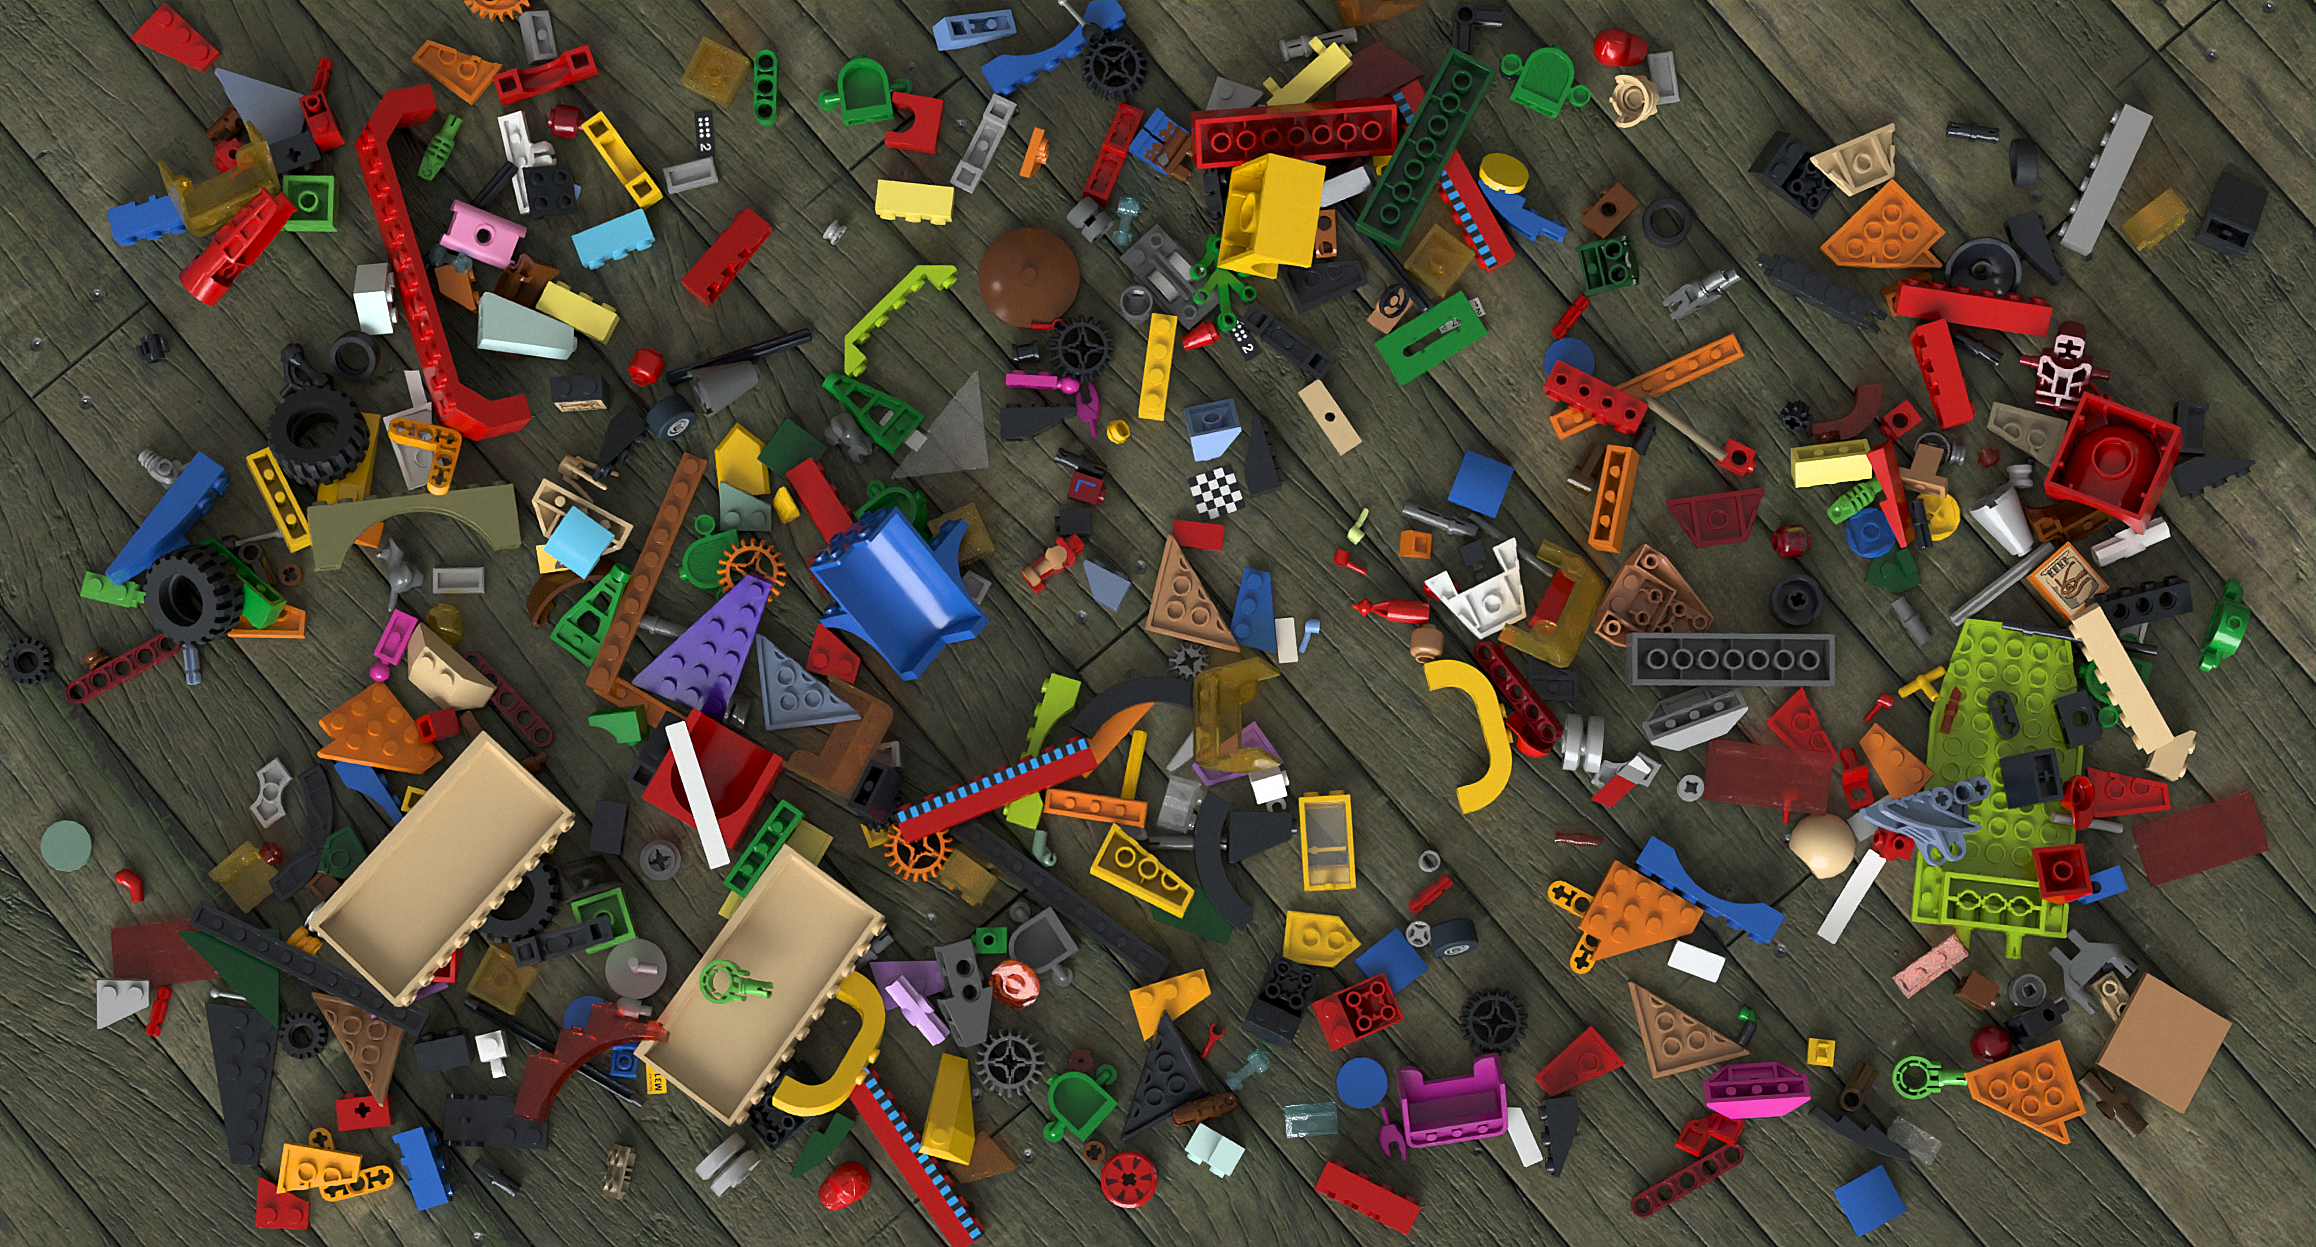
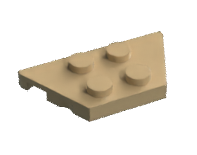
(1860, 162)

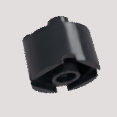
(1809, 596)

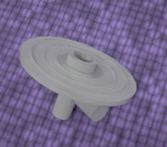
(636, 969)

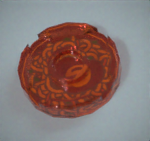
(1014, 984)

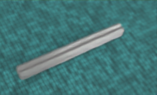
(2002, 583)

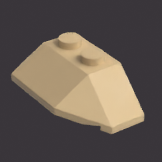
(554, 503)
(444, 673)

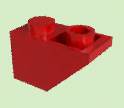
(321, 121)

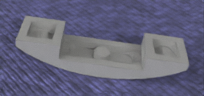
(984, 144)

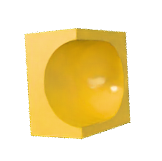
(1271, 215)

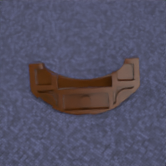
(523, 283)
(2065, 521)
(552, 583)

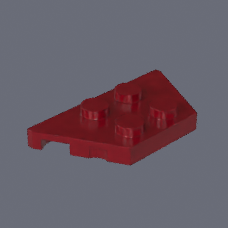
(1717, 517)

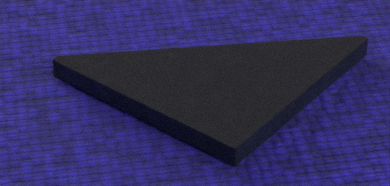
(1166, 1081)

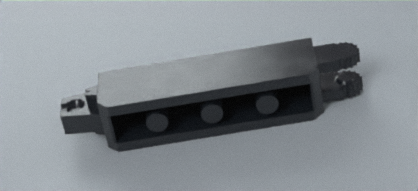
(1819, 291)

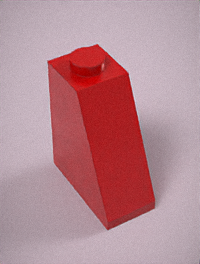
(1553, 599)

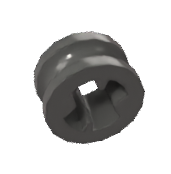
(1957, 453)

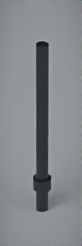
(2029, 628)

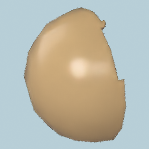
(1823, 844)

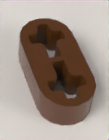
(471, 723)

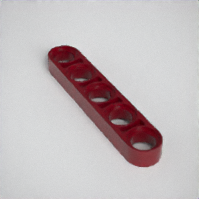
(110, 671)
(1528, 697)
(517, 707)
(1677, 1189)

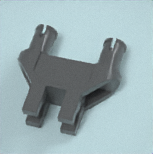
(1702, 291)
(2086, 964)

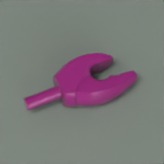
(1089, 411)
(1389, 1133)

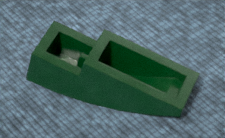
(823, 1145)

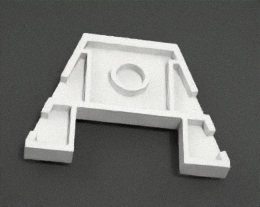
(1490, 603)

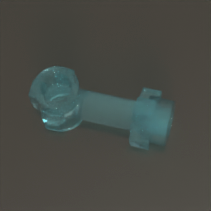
(1127, 207)
(438, 257)
(1257, 1062)

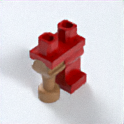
(1053, 562)

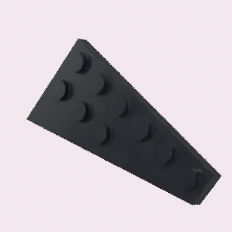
(244, 1064)

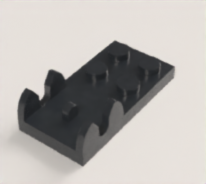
(490, 1123)

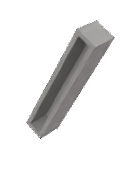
(2105, 179)

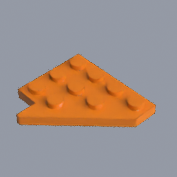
(1886, 234)
(377, 733)
(1635, 913)
(2031, 1088)

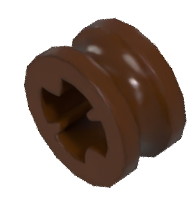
(298, 571)
(96, 658)
(1101, 1156)

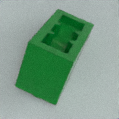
(625, 723)

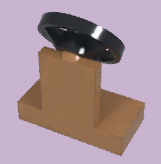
(1390, 308)
(1924, 468)

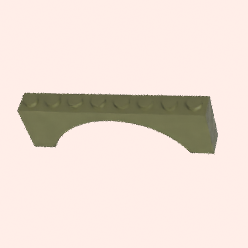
(485, 509)

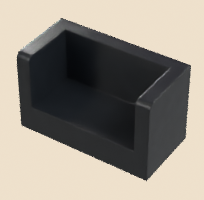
(2191, 419)
(609, 827)

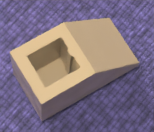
(2170, 759)

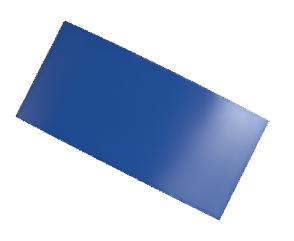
(624, 1062)

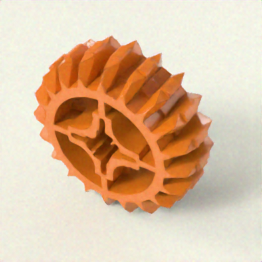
(739, 568)
(909, 868)

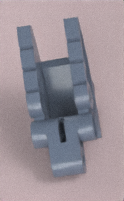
(1933, 817)

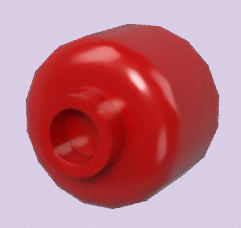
(646, 366)

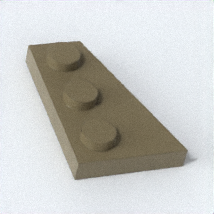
(2029, 431)

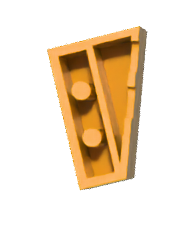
(1174, 995)

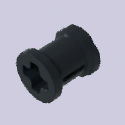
(1025, 352)

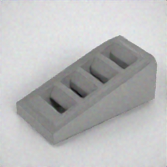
(1182, 755)

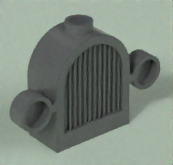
(1041, 943)

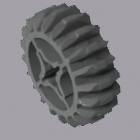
(987, 1061)

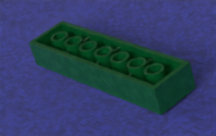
(1425, 149)

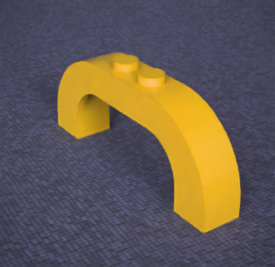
(1491, 715)
(819, 1099)

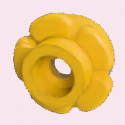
(1118, 431)

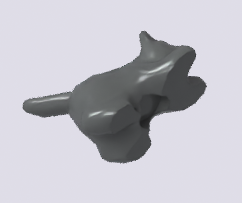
(846, 431)
(402, 573)

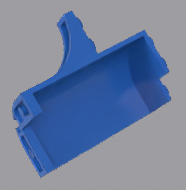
(898, 589)

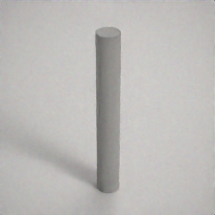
(2096, 823)

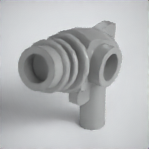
(160, 468)

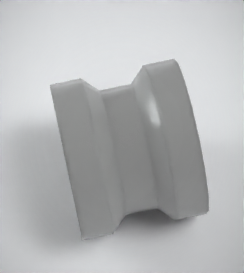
(2020, 476)
(1686, 790)
(1420, 931)

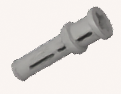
(1301, 47)

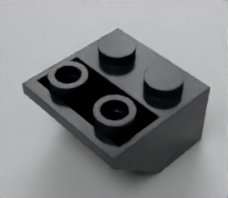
(2031, 779)

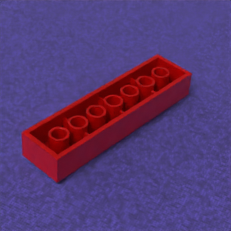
(1294, 131)

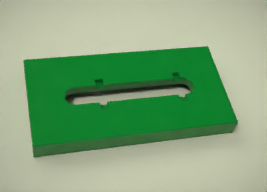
(1408, 368)

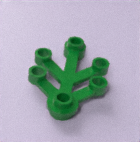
(1221, 278)

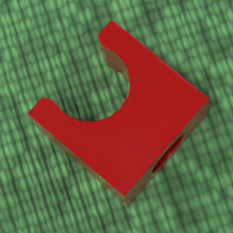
(925, 132)

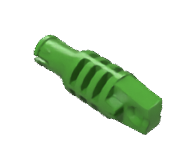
(439, 149)
(1854, 500)

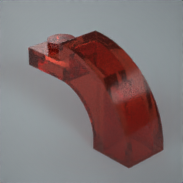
(1866, 407)

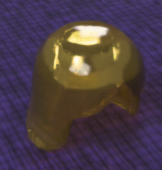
(446, 622)

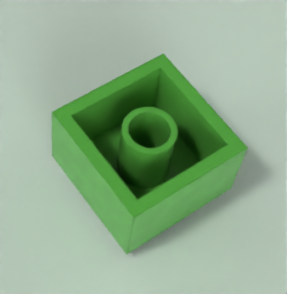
(316, 202)
(616, 906)

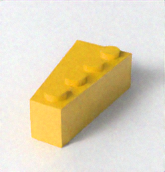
(1140, 873)

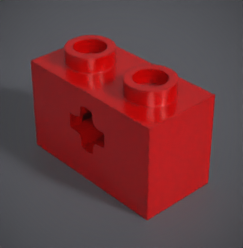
(351, 1119)

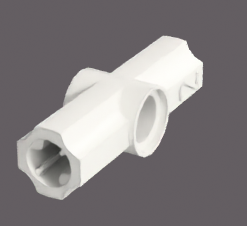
(2129, 543)

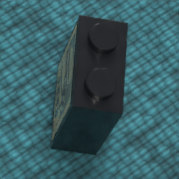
(580, 392)

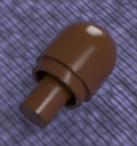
(533, 763)

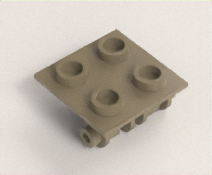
(618, 1160)

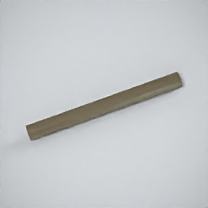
(1684, 427)

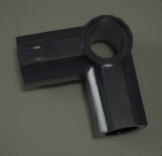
(1480, 17)

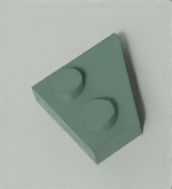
(743, 511)

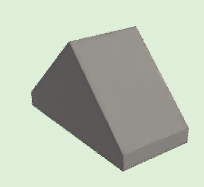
(890, 755)

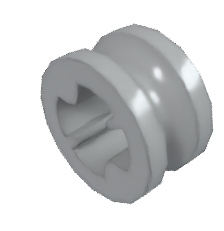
(834, 232)

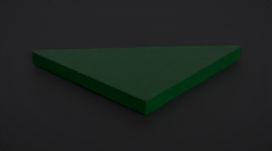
(245, 973)

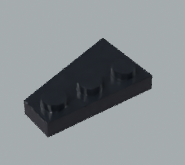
(1322, 282)

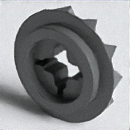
(1193, 650)
(650, 853)

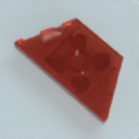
(1375, 74)

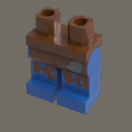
(1164, 146)

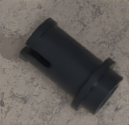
(1644, 438)

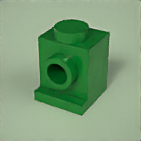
(1000, 943)

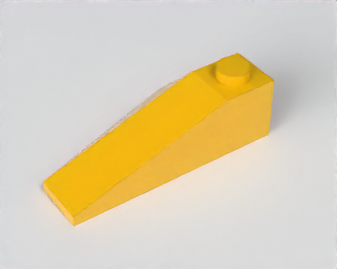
(950, 1115)

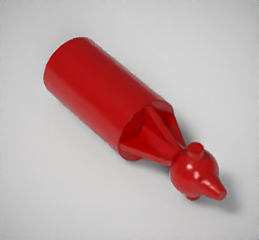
(1396, 610)

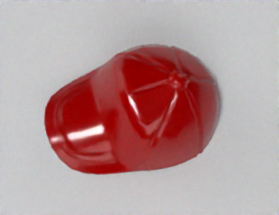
(1619, 48)
(1527, 740)
(2080, 800)
(844, 1185)

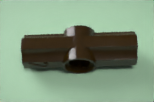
(2112, 1103)

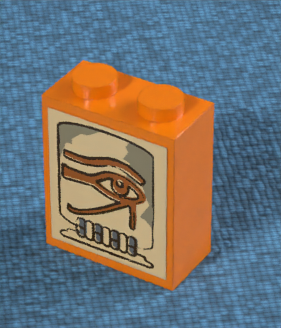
(2066, 581)

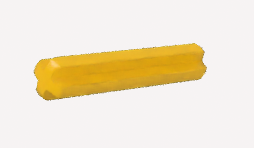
(1134, 764)

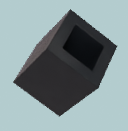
(1074, 521)

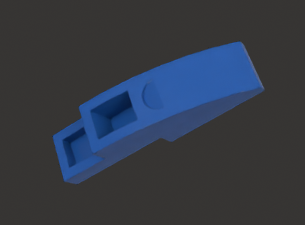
(1526, 222)

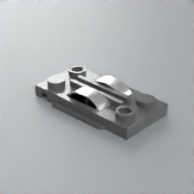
(1164, 271)

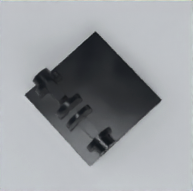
(550, 191)

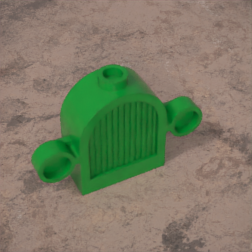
(1544, 81)
(863, 92)
(910, 504)
(703, 557)
(2225, 627)
(2108, 715)
(1079, 1102)

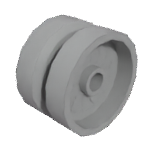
(1580, 742)
(731, 1168)

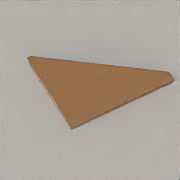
(1183, 606)
(1676, 1039)
(367, 1041)

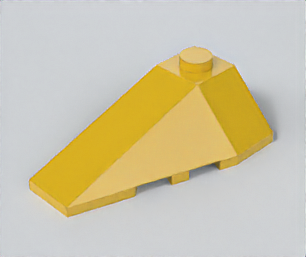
(359, 482)

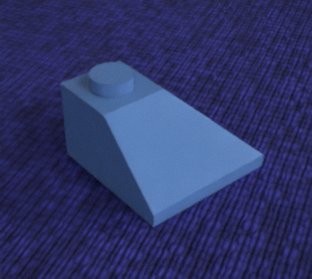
(1212, 428)

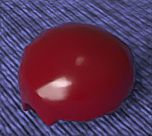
(1990, 1044)

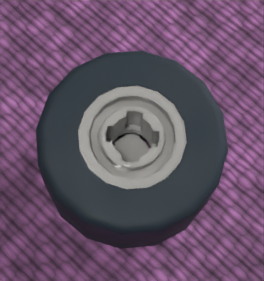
(671, 418)
(1453, 937)

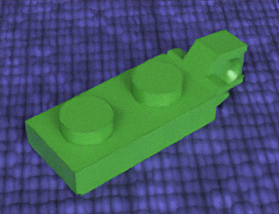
(102, 589)

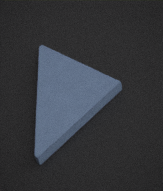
(269, 107)
(793, 694)

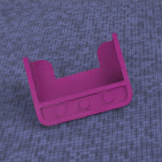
(1453, 1106)

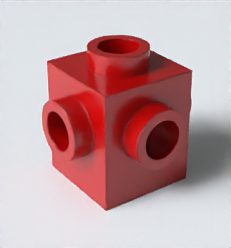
(224, 150)
(1892, 844)

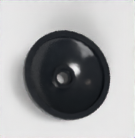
(2001, 264)

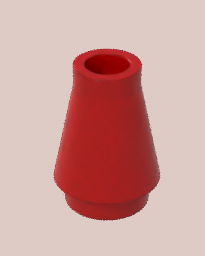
(1202, 335)

